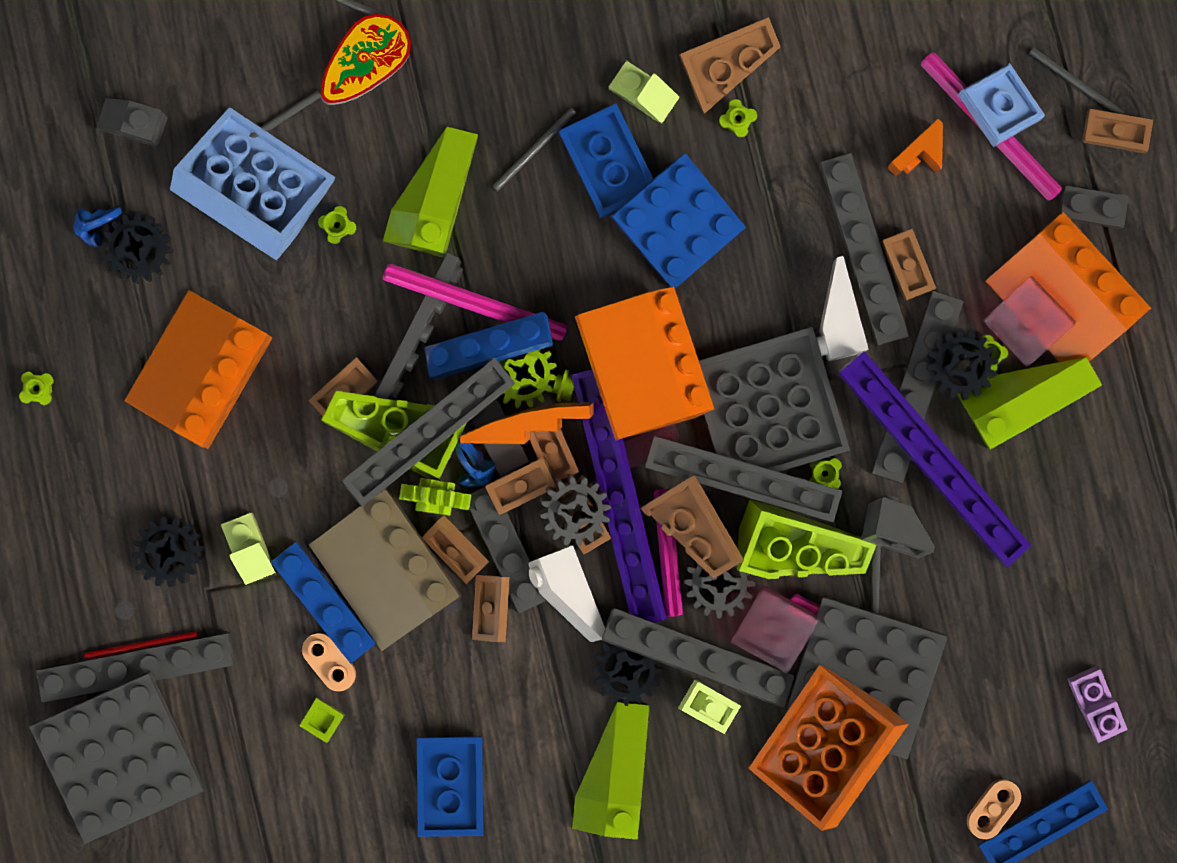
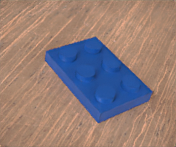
(606, 159)
(450, 786)

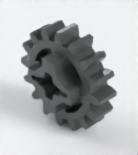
(578, 496)
(718, 598)

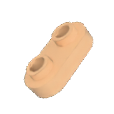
(328, 662)
(996, 811)

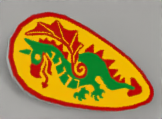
(365, 58)

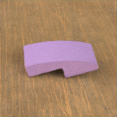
(1097, 704)

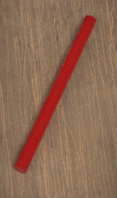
(141, 645)

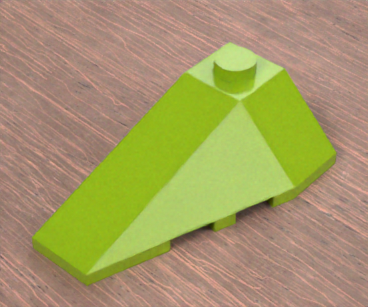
(430, 202)
(1027, 397)
(380, 420)
(789, 544)
(612, 787)

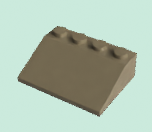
(384, 569)

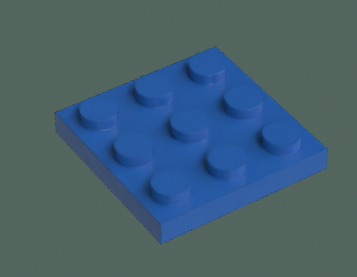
(678, 221)

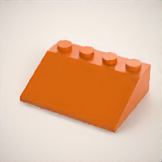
(1080, 282)
(644, 363)
(198, 369)
(827, 747)

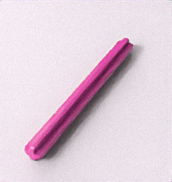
(1011, 147)
(463, 297)

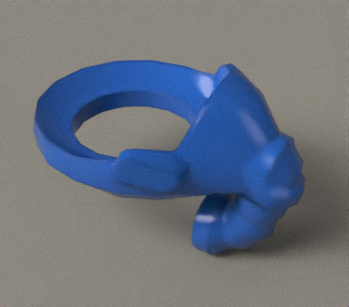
(86, 221)
(481, 469)

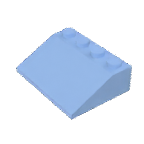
(251, 183)

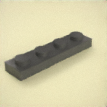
(505, 550)

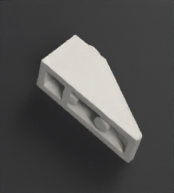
(840, 324)
(566, 589)

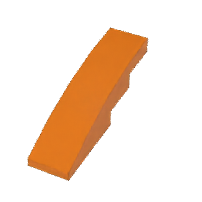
(517, 426)

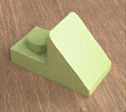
(644, 92)
(248, 548)
(709, 706)

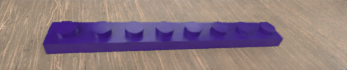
(934, 459)
(625, 516)

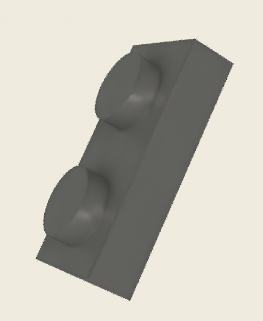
(1094, 207)

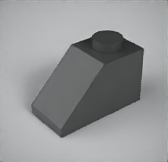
(132, 121)
(896, 528)

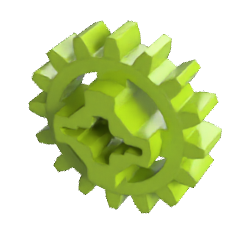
(540, 384)
(435, 496)

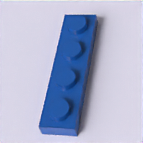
(484, 345)
(323, 602)
(1044, 825)

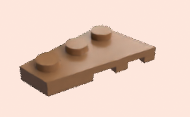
(727, 60)
(696, 525)

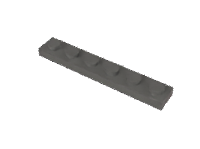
(863, 249)
(938, 319)
(418, 332)
(427, 432)
(744, 479)
(697, 657)
(115, 670)

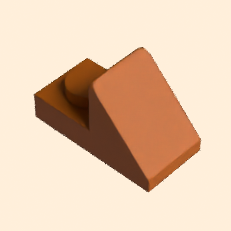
(927, 146)

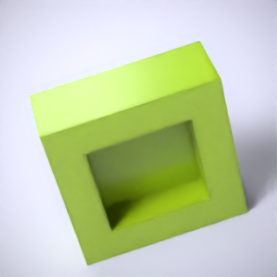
(322, 720)

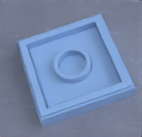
(1001, 105)

